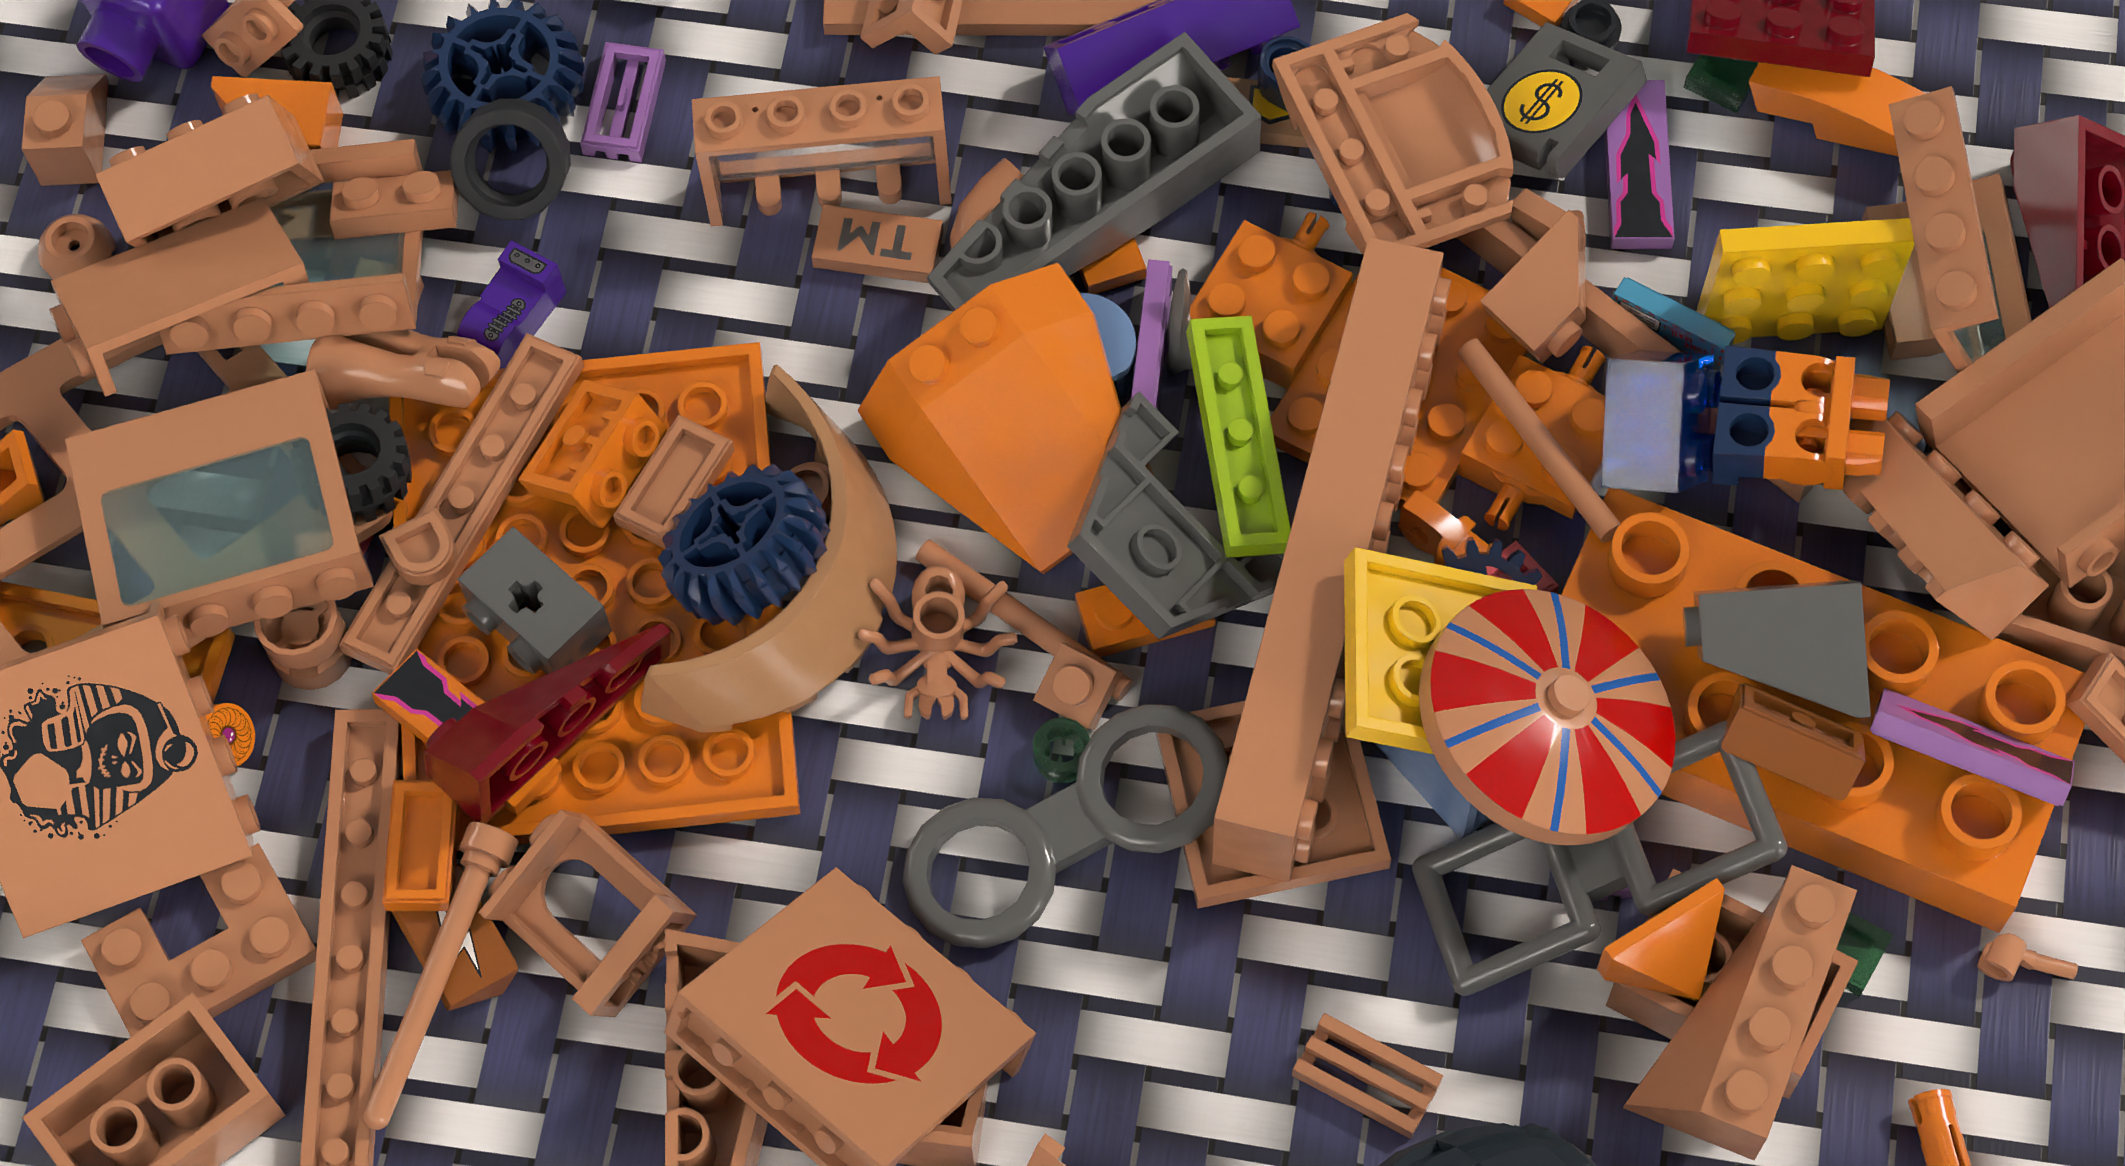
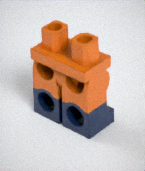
(1792, 419)

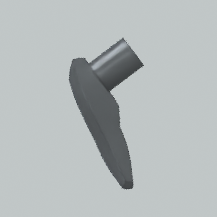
(1176, 343)

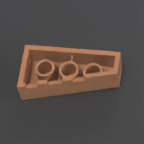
(703, 1116)

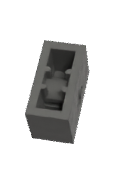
(519, 575)

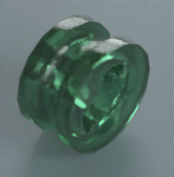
(1056, 729)

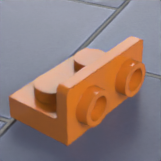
(595, 451)

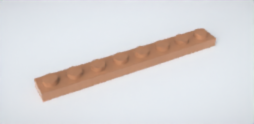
(351, 942)

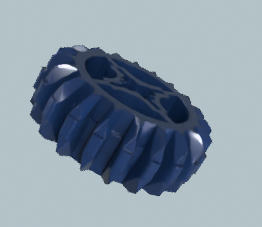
(497, 54)
(744, 544)

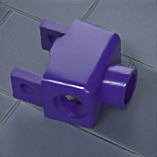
(132, 33)

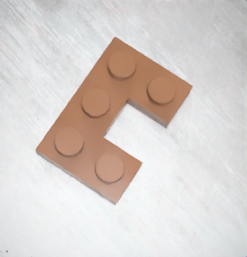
(256, 951)

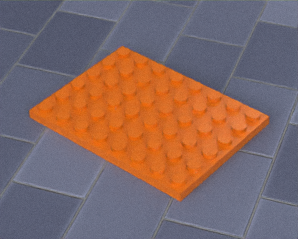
(630, 765)

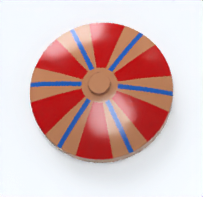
(1547, 717)

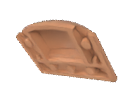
(1400, 133)

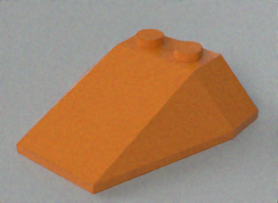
(1004, 411)

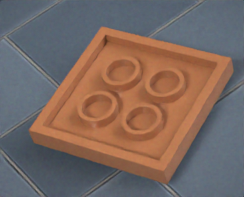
(1347, 822)

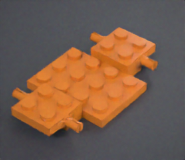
(1298, 325)

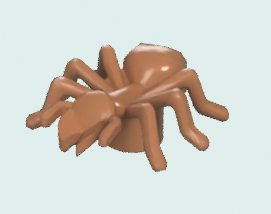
(937, 634)

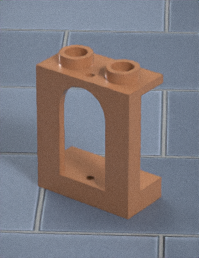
(521, 904)

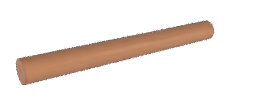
(1539, 440)
(1009, 608)

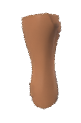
(403, 366)

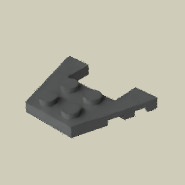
(1150, 544)

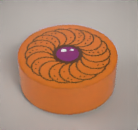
(236, 726)

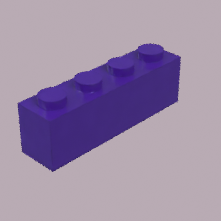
(1109, 49)

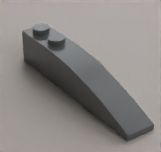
(1112, 173)

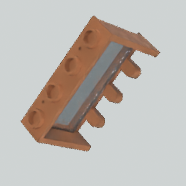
(820, 135)

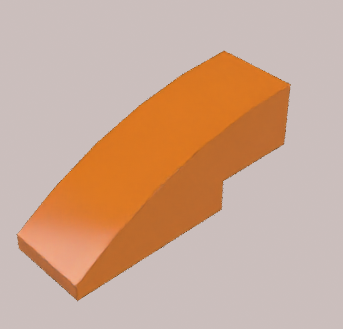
(1839, 105)

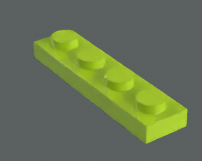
(1238, 436)

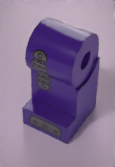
(514, 301)

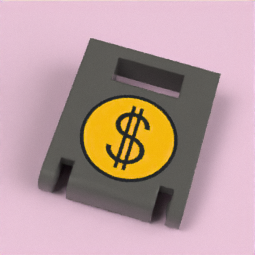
(1559, 105)

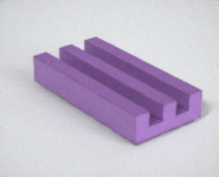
(615, 143)

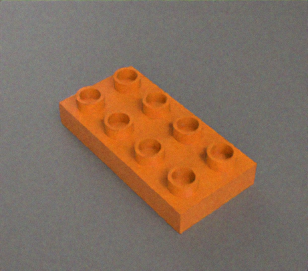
(1908, 815)

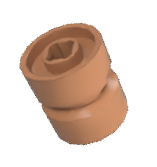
(306, 645)

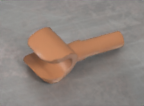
(2007, 951)

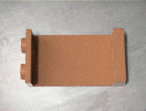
(171, 283)

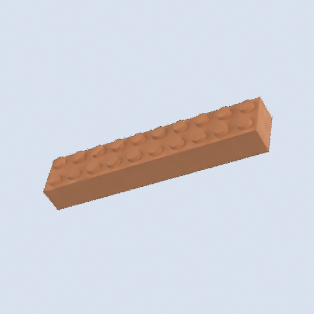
(1345, 502)

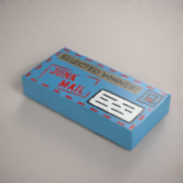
(1675, 322)

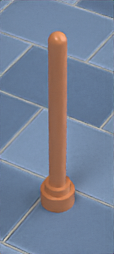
(485, 853)

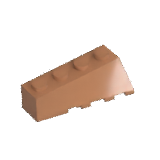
(1943, 532)
(1741, 1040)

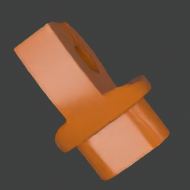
(1432, 527)

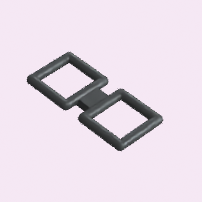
(1593, 872)

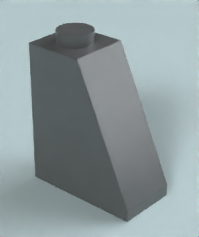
(1788, 637)

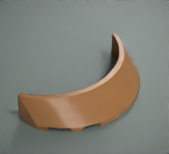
(818, 630)

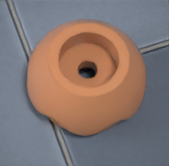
(69, 231)

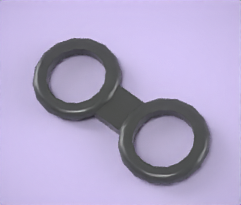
(1064, 826)

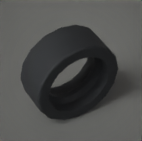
(493, 201)

